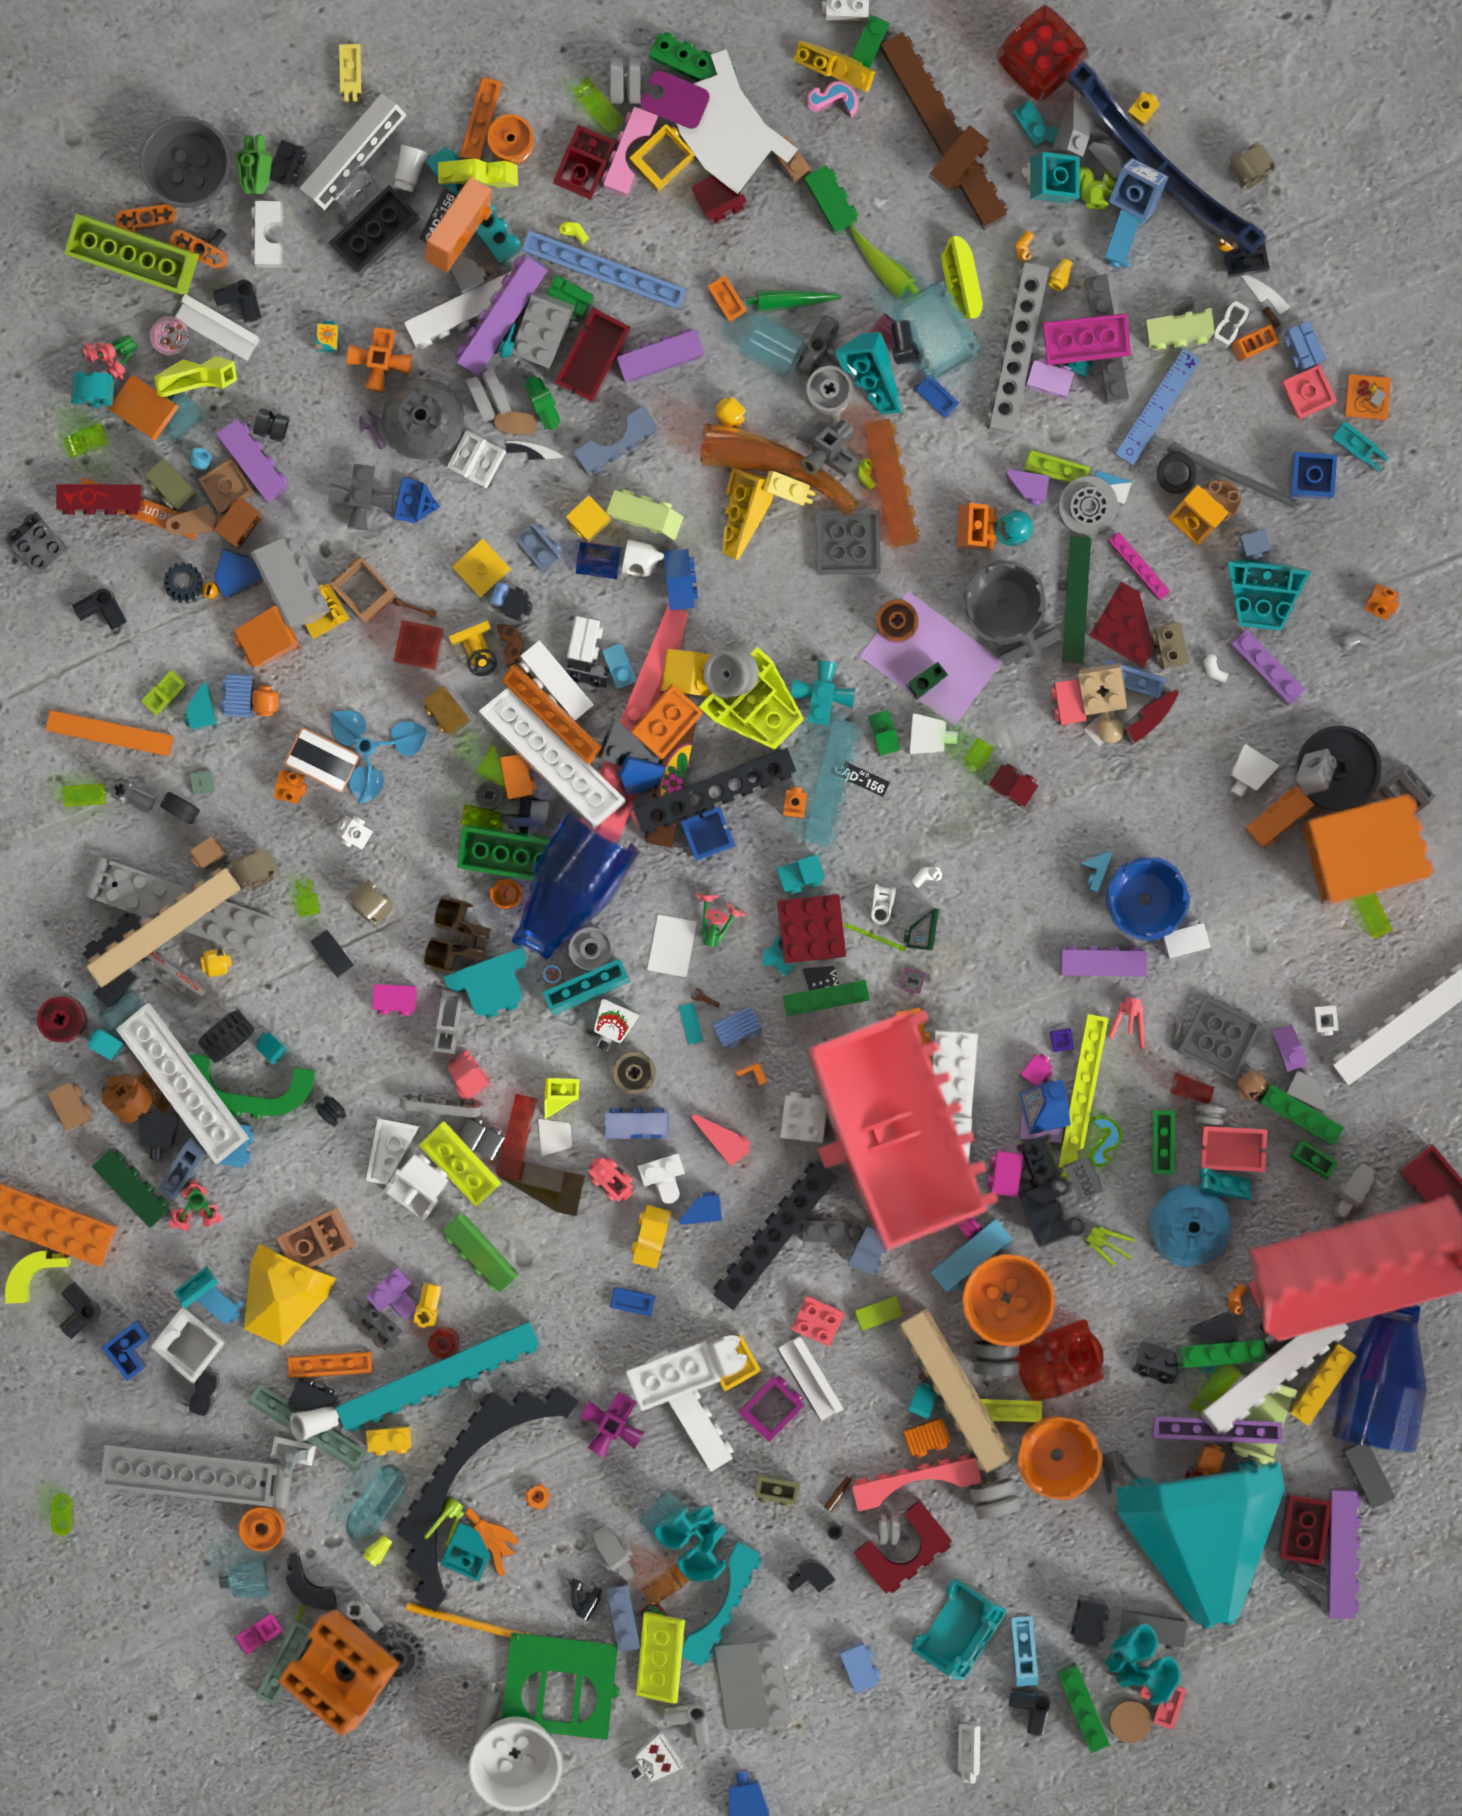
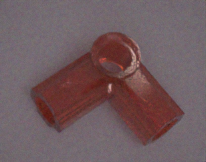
(1187, 1087)

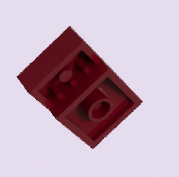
(584, 162)
(1150, 717)

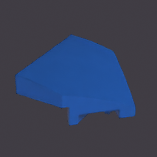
(413, 501)
(235, 572)
(640, 774)

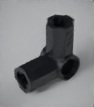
(232, 293)
(905, 348)
(110, 610)
(78, 1300)
(1038, 1715)

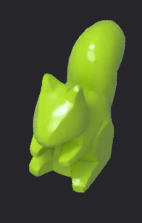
(1094, 191)

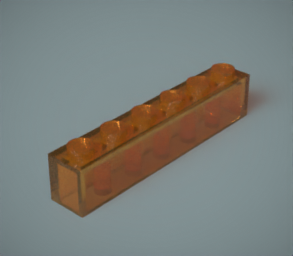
(890, 483)

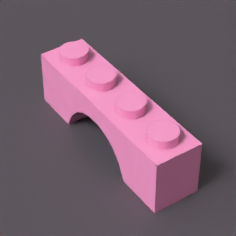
(639, 127)

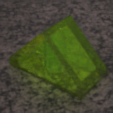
(491, 767)

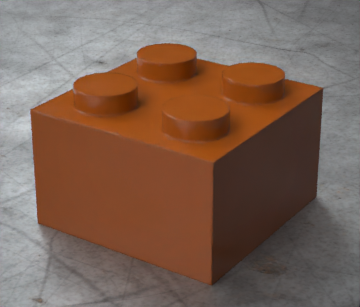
(238, 522)

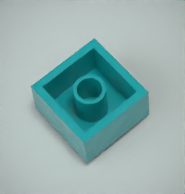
(1054, 177)

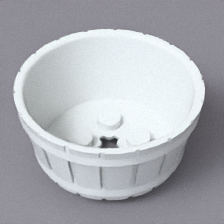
(512, 1781)

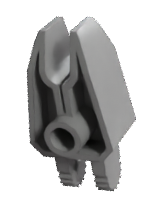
(1353, 1190)
(614, 1552)

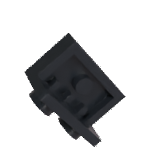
(1156, 1363)

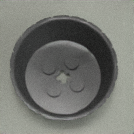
(175, 145)

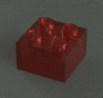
(419, 645)

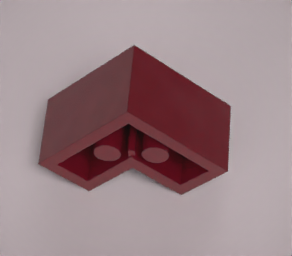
(1013, 786)

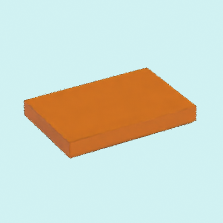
(143, 408)
(666, 721)

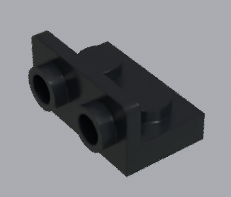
(286, 164)

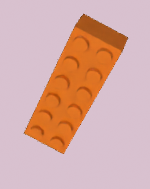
(55, 1225)

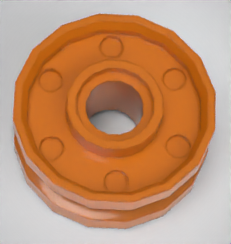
(262, 1541)

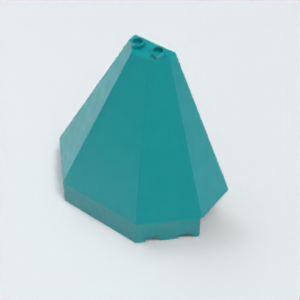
(1205, 1533)

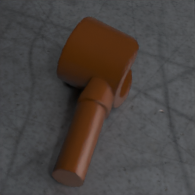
(703, 997)

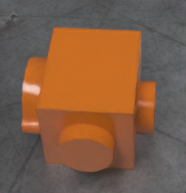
(1210, 1459)

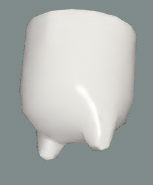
(641, 559)

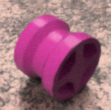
(969, 1227)

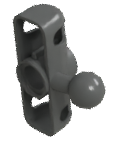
(811, 356)

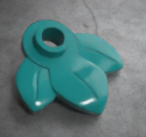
(506, 345)
(774, 955)

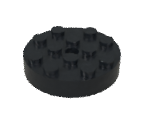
(1359, 762)

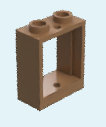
(354, 566)

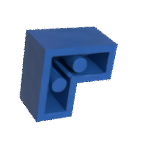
(680, 578)
(122, 1350)

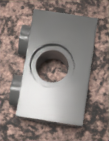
(1316, 771)

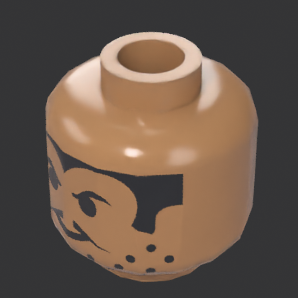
(1252, 1085)

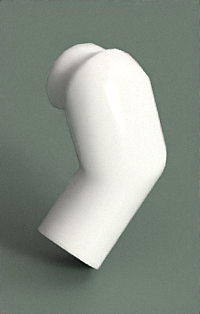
(926, 873)

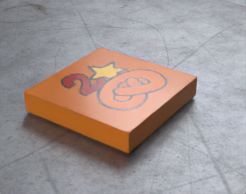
(1359, 392)

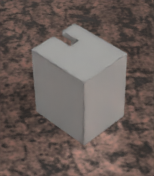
(1377, 398)

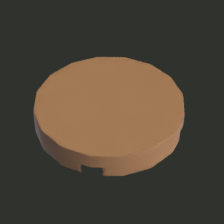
(1130, 1721)

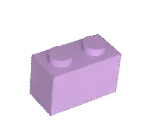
(1050, 379)

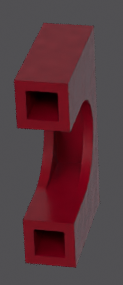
(891, 1574)

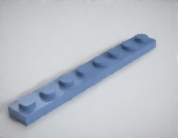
(603, 270)

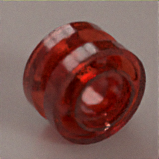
(440, 1351)

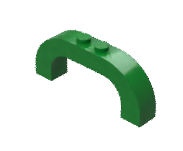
(299, 1091)

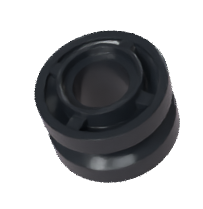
(331, 1110)

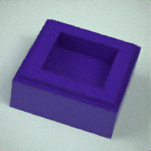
(1061, 1040)

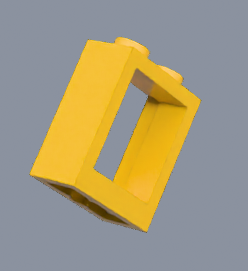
(673, 134)

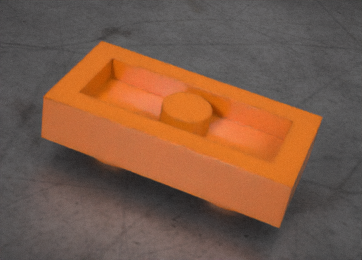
(727, 299)

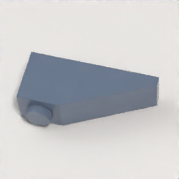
(183, 1168)

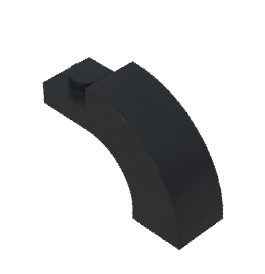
(305, 1591)

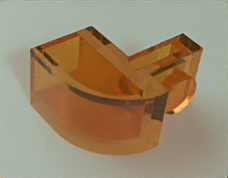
(664, 1585)

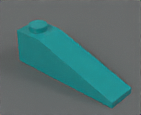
(870, 366)

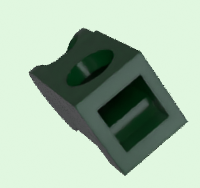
(926, 680)

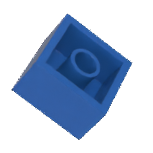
(1313, 475)

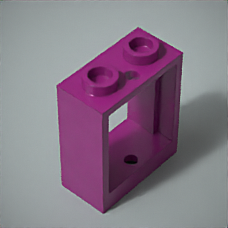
(794, 1396)

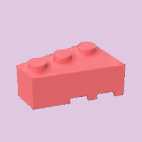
(468, 1075)

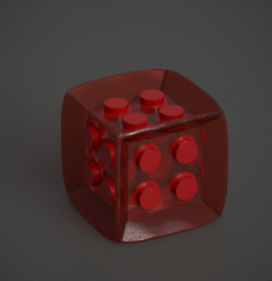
(1041, 53)

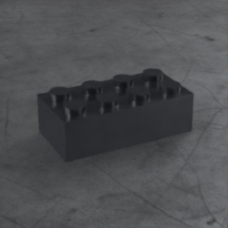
(374, 230)

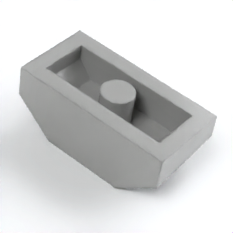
(1110, 155)

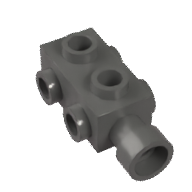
(376, 1322)

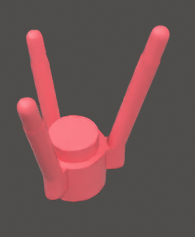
(1131, 1007)

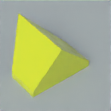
(559, 1093)

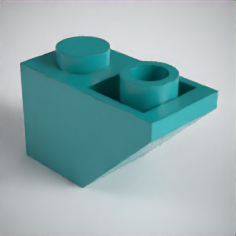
(105, 1043)

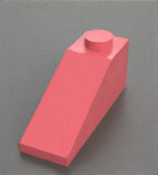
(727, 1142)

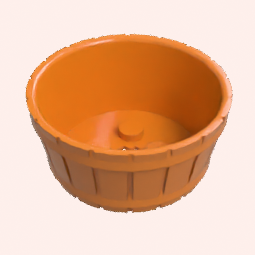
(1029, 1307)

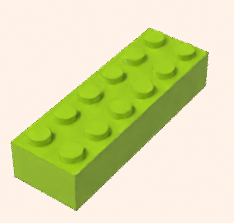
(131, 254)

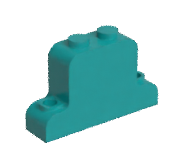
(491, 983)

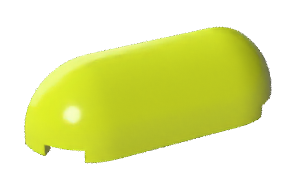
(962, 277)

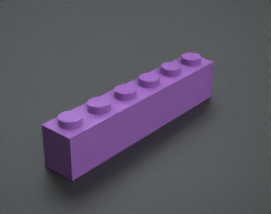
(500, 314)
(1199, 1430)
(1342, 1554)

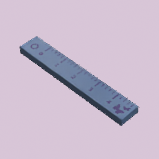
(1158, 407)

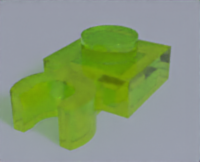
(307, 903)

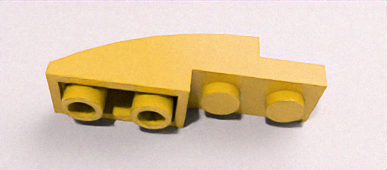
(834, 64)

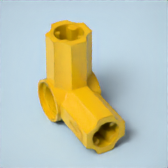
(427, 1310)

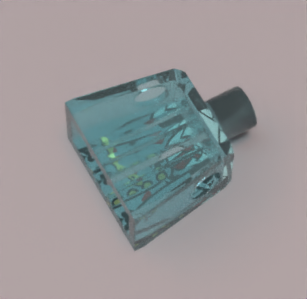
(247, 1579)

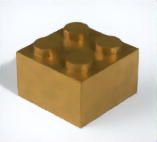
(446, 710)

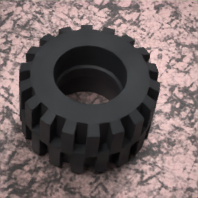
(226, 1036)

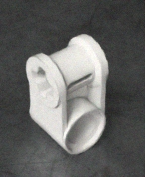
(882, 902)

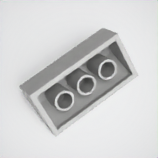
(290, 582)

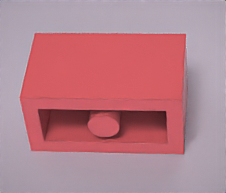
(1069, 702)

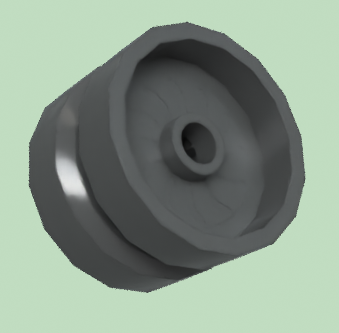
(995, 1359)

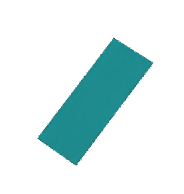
(691, 1023)

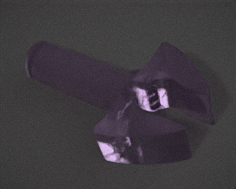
(372, 429)

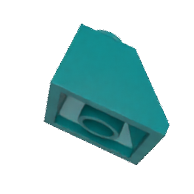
(467, 1553)

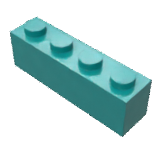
(586, 987)

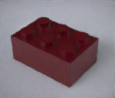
(1304, 1528)

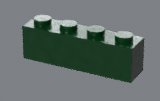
(131, 1188)

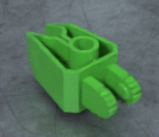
(254, 165)

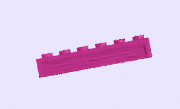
(1139, 566)

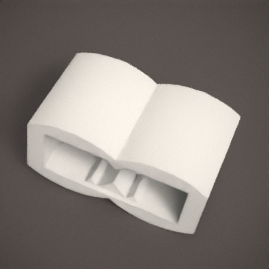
(1228, 328)

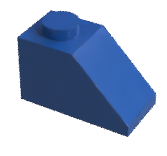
(704, 1209)

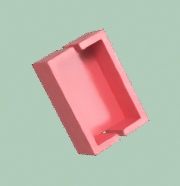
(1233, 1148)

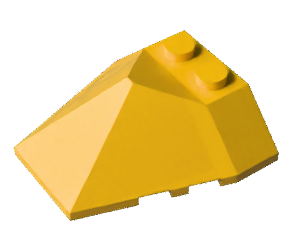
(282, 1295)

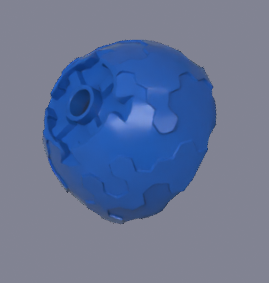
(1167, 898)

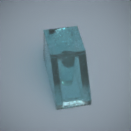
(185, 417)

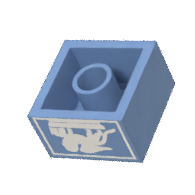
(1138, 189)

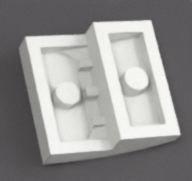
(476, 459)

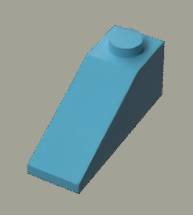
(1024, 1651)

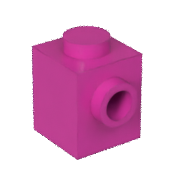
(1037, 1069)

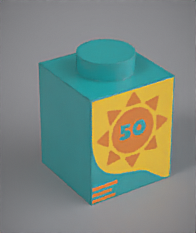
(328, 337)

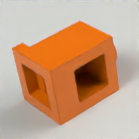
(795, 811)

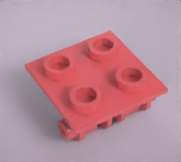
(818, 1321)

